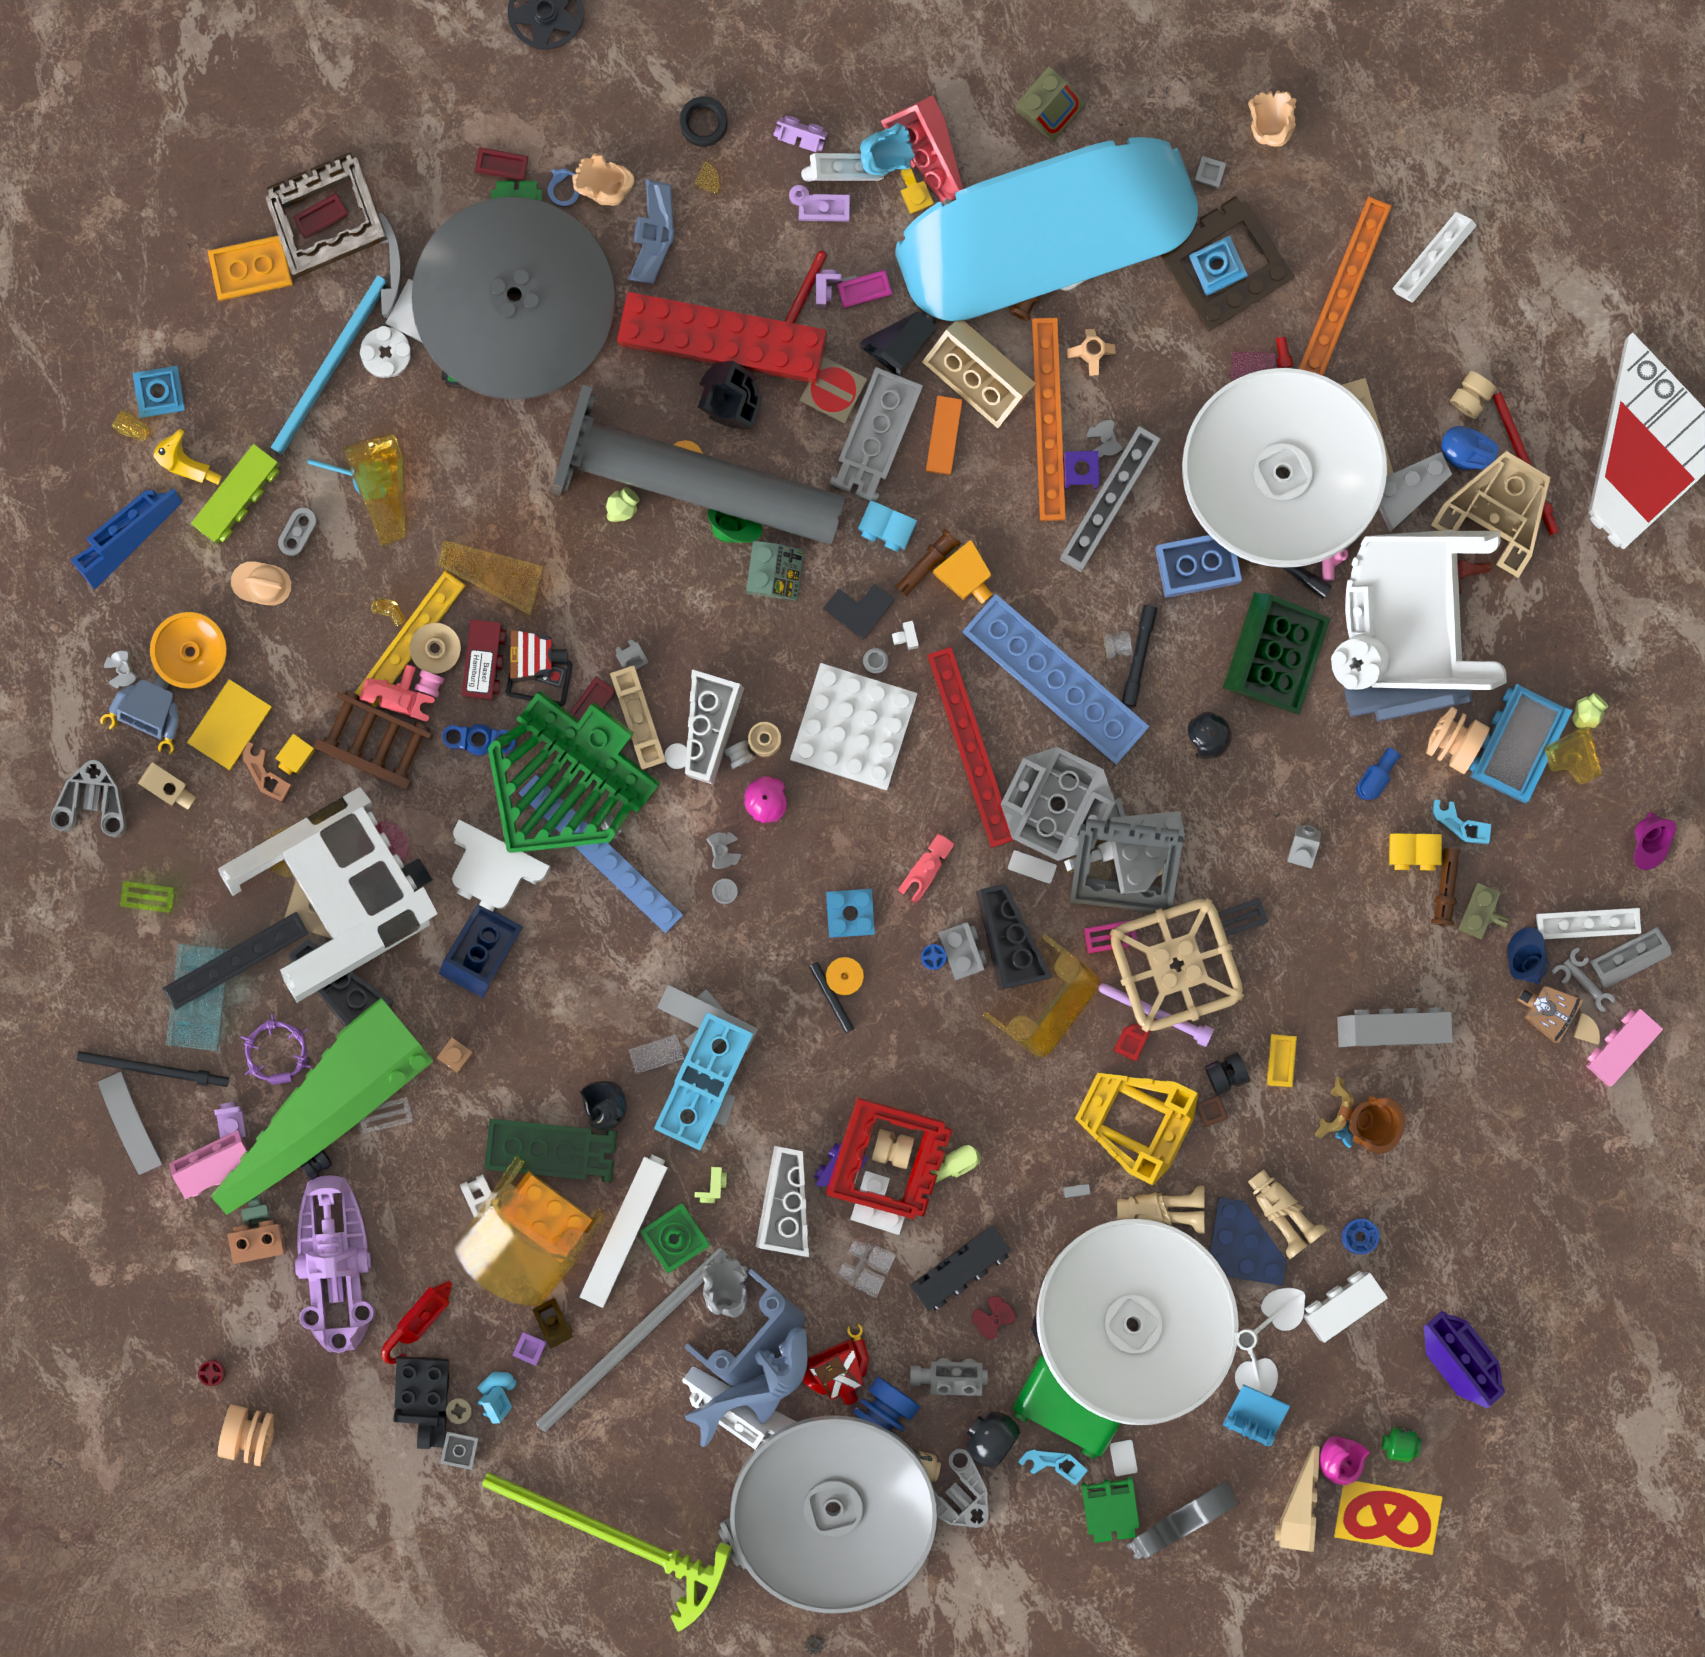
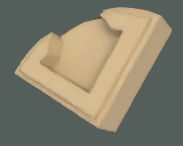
(1587, 1030)

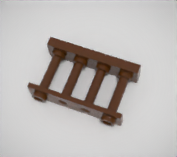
(352, 755)

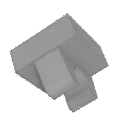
(631, 656)

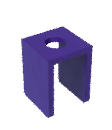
(1071, 477)

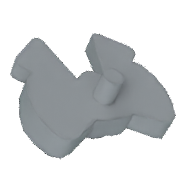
(1105, 430)
(126, 676)
(718, 843)

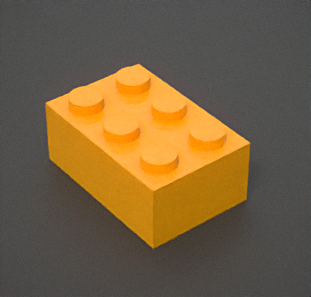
(547, 1209)

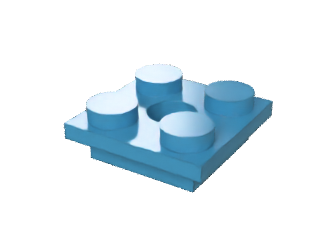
(1230, 272)
(170, 402)
(838, 901)

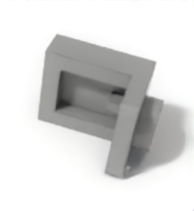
(1304, 846)

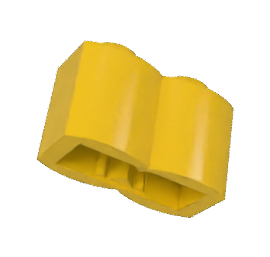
(1415, 850)

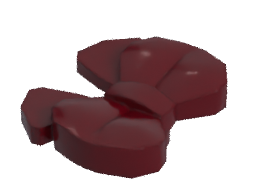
(1001, 1315)

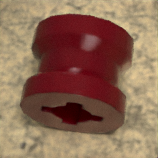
(208, 1375)

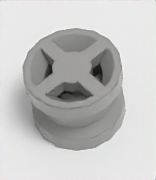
(739, 754)

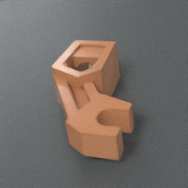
(256, 767)

